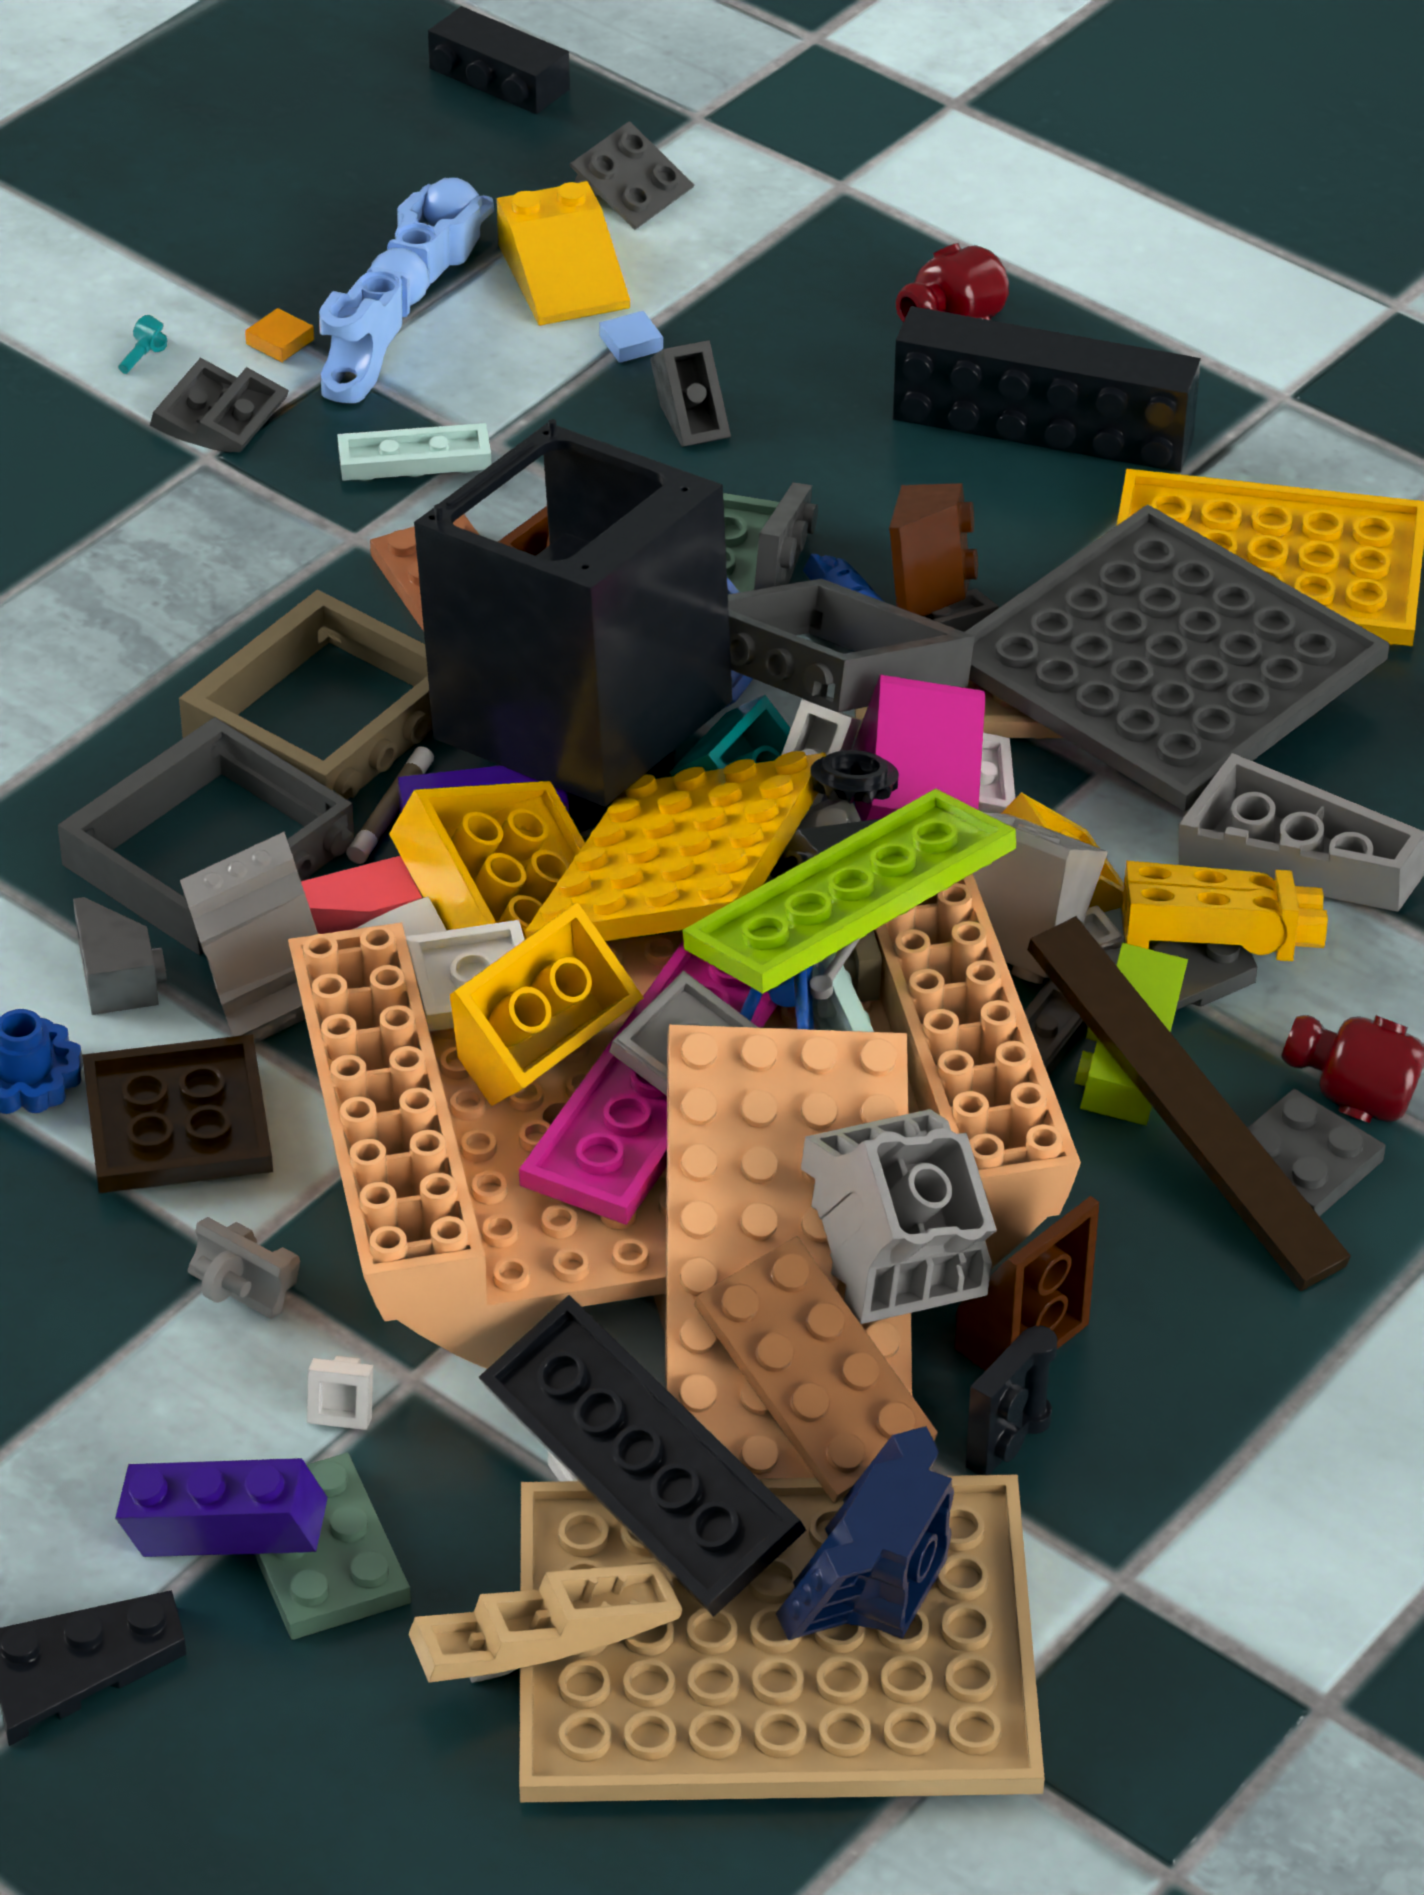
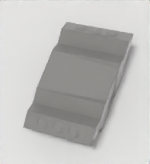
(244, 921)
(901, 1214)

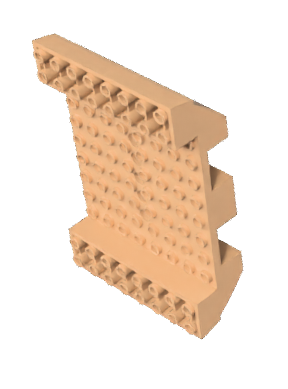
(437, 1167)

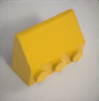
(538, 1004)

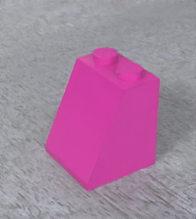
(930, 738)

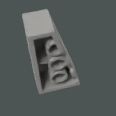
(1274, 822)

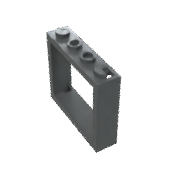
(884, 636)
(172, 779)

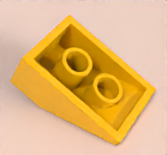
(561, 252)

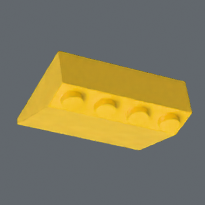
(487, 850)

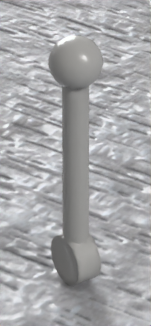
(822, 985)

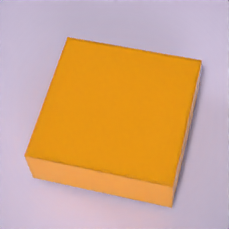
(279, 335)

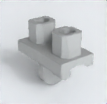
(238, 1267)

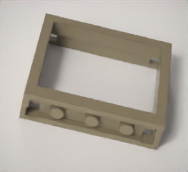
(288, 645)

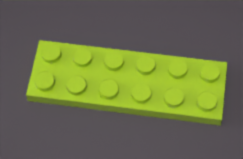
(848, 890)

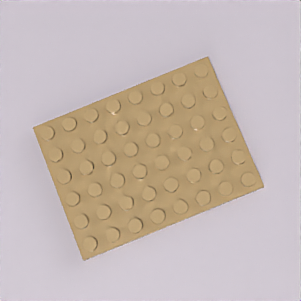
(758, 1716)

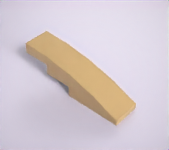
(533, 1627)

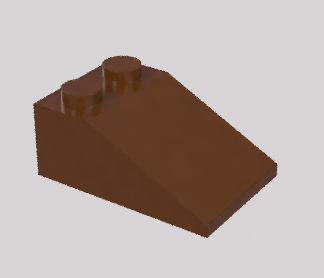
(1037, 1286)

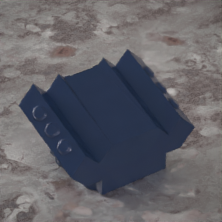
(879, 1546)

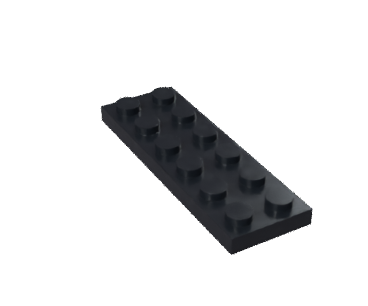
(642, 1455)

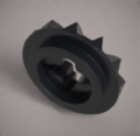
(854, 776)

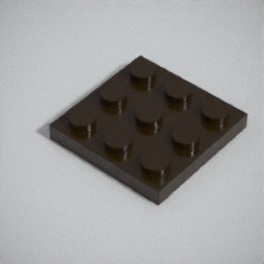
(177, 1113)

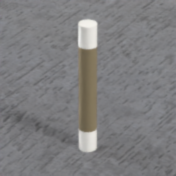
(387, 808)

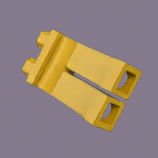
(1221, 908)

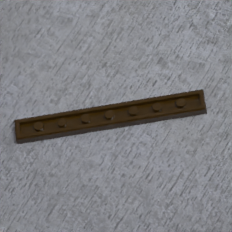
(1189, 1104)

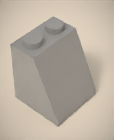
(1036, 889)

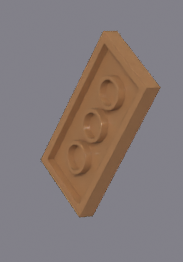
(811, 1364)

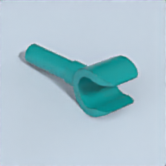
(149, 337)

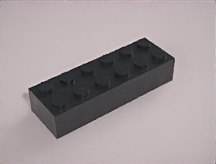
(1045, 388)

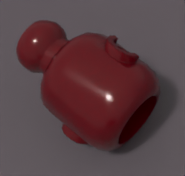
(958, 282)
(1364, 1066)

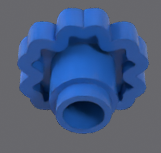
(35, 1062)

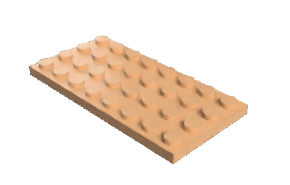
(738, 1191)

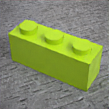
(1107, 1086)

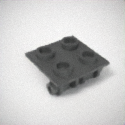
(631, 175)

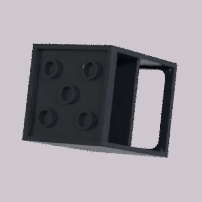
(597, 645)

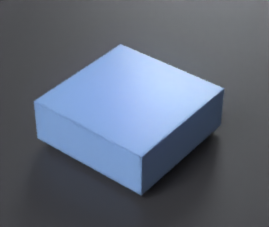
(631, 336)

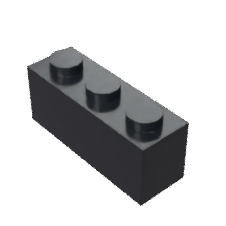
(499, 60)

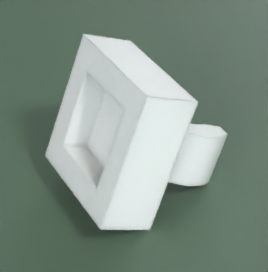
(340, 1392)

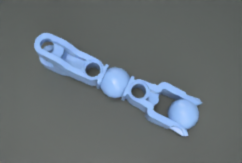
(373, 309)

